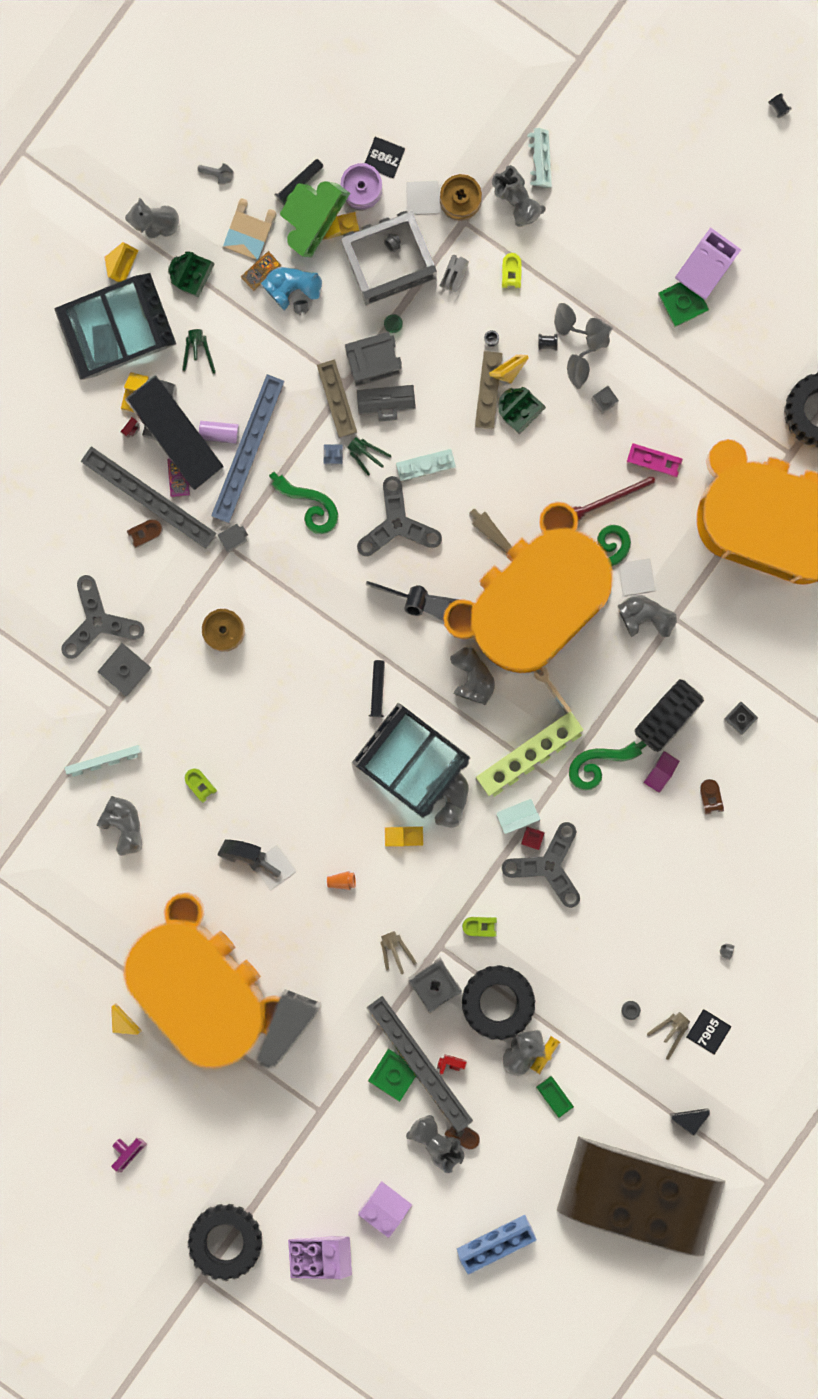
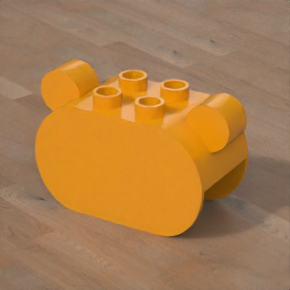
(760, 514)
(538, 597)
(196, 987)

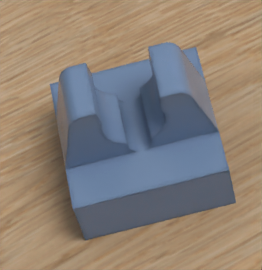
(333, 454)

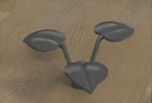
(597, 338)

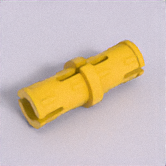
(540, 1062)

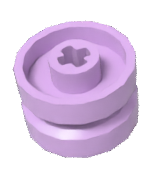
(362, 197)

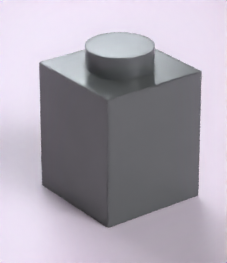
(605, 399)
(233, 537)

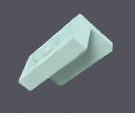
(518, 816)

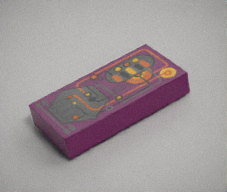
(177, 482)

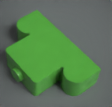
(312, 214)

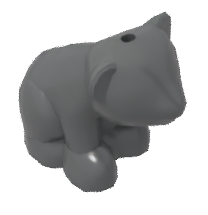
(510, 186)
(153, 221)
(642, 609)
(480, 680)
(455, 800)
(125, 817)
(522, 1051)
(444, 1152)

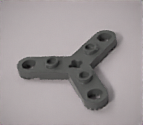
(386, 532)
(93, 608)
(555, 853)

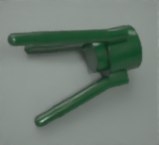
(195, 340)
(358, 447)

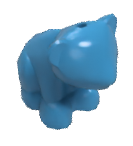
(285, 280)

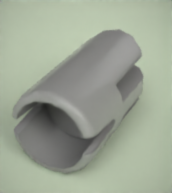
(454, 273)

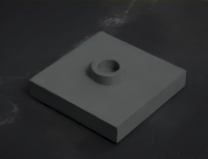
(124, 669)

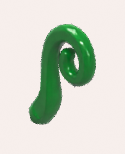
(284, 487)
(625, 543)
(624, 754)

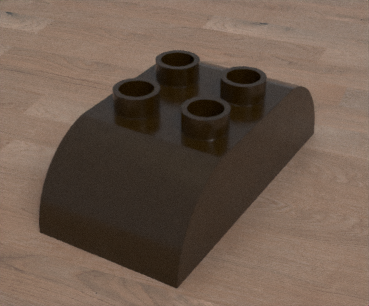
(640, 1197)

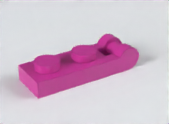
(654, 460)

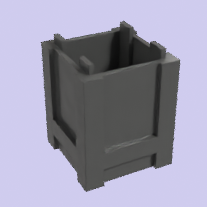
(373, 358)
(438, 973)

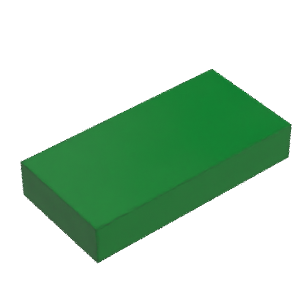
(555, 1096)

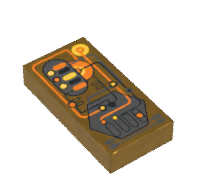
(260, 270)

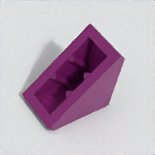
(661, 772)

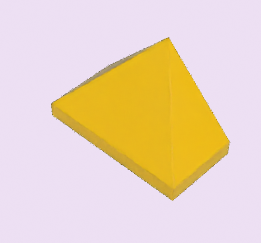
(120, 261)
(509, 370)
(122, 1022)

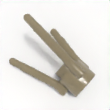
(390, 941)
(679, 1022)

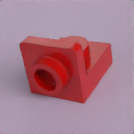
(453, 1062)

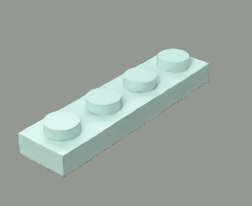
(111, 759)

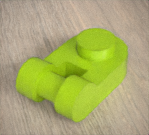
(194, 779)
(473, 925)

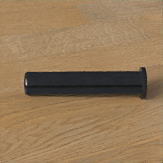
(311, 170)
(377, 689)

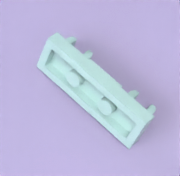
(541, 158)
(425, 465)

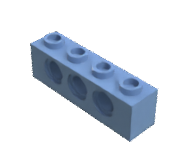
(496, 1244)

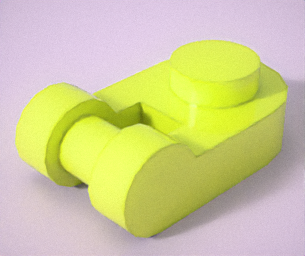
(511, 264)

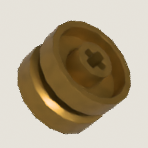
(463, 186)
(223, 641)

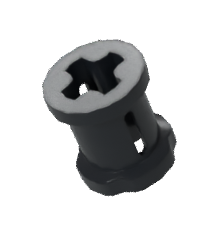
(780, 105)
(547, 342)

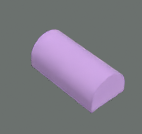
(219, 431)

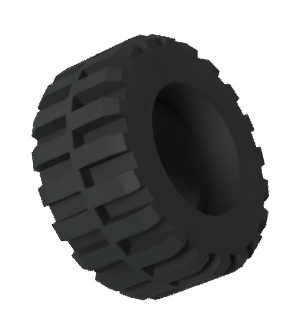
(795, 410)
(669, 715)
(505, 1028)
(217, 1267)

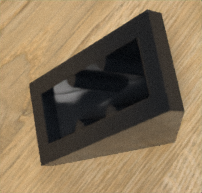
(691, 1120)

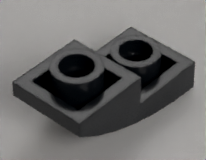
(239, 850)

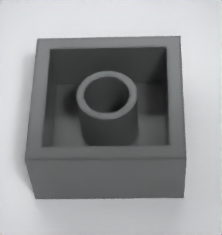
(741, 718)

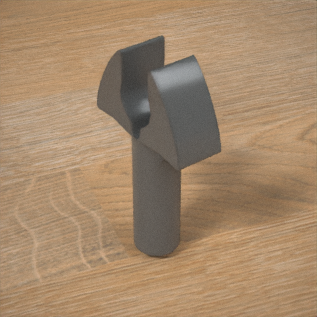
(217, 172)
(266, 866)

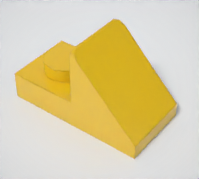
(342, 225)
(133, 382)
(404, 836)

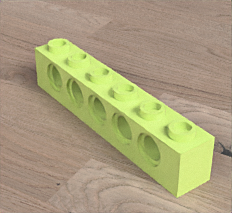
(567, 722)

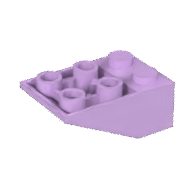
(707, 263)
(320, 1257)

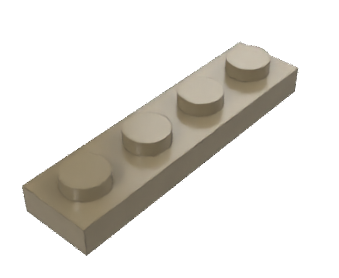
(488, 391)
(337, 398)

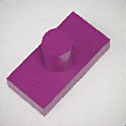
(127, 1153)

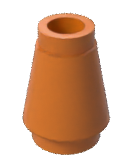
(342, 881)

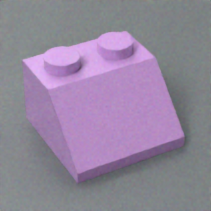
(384, 1209)

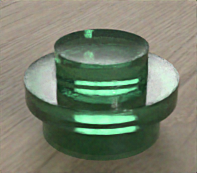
(393, 323)

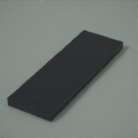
(174, 432)

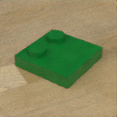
(682, 303)
(392, 1075)

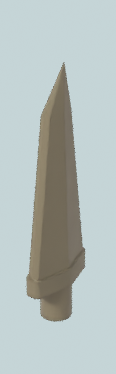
(488, 528)

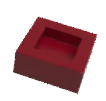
(130, 428)
(532, 838)

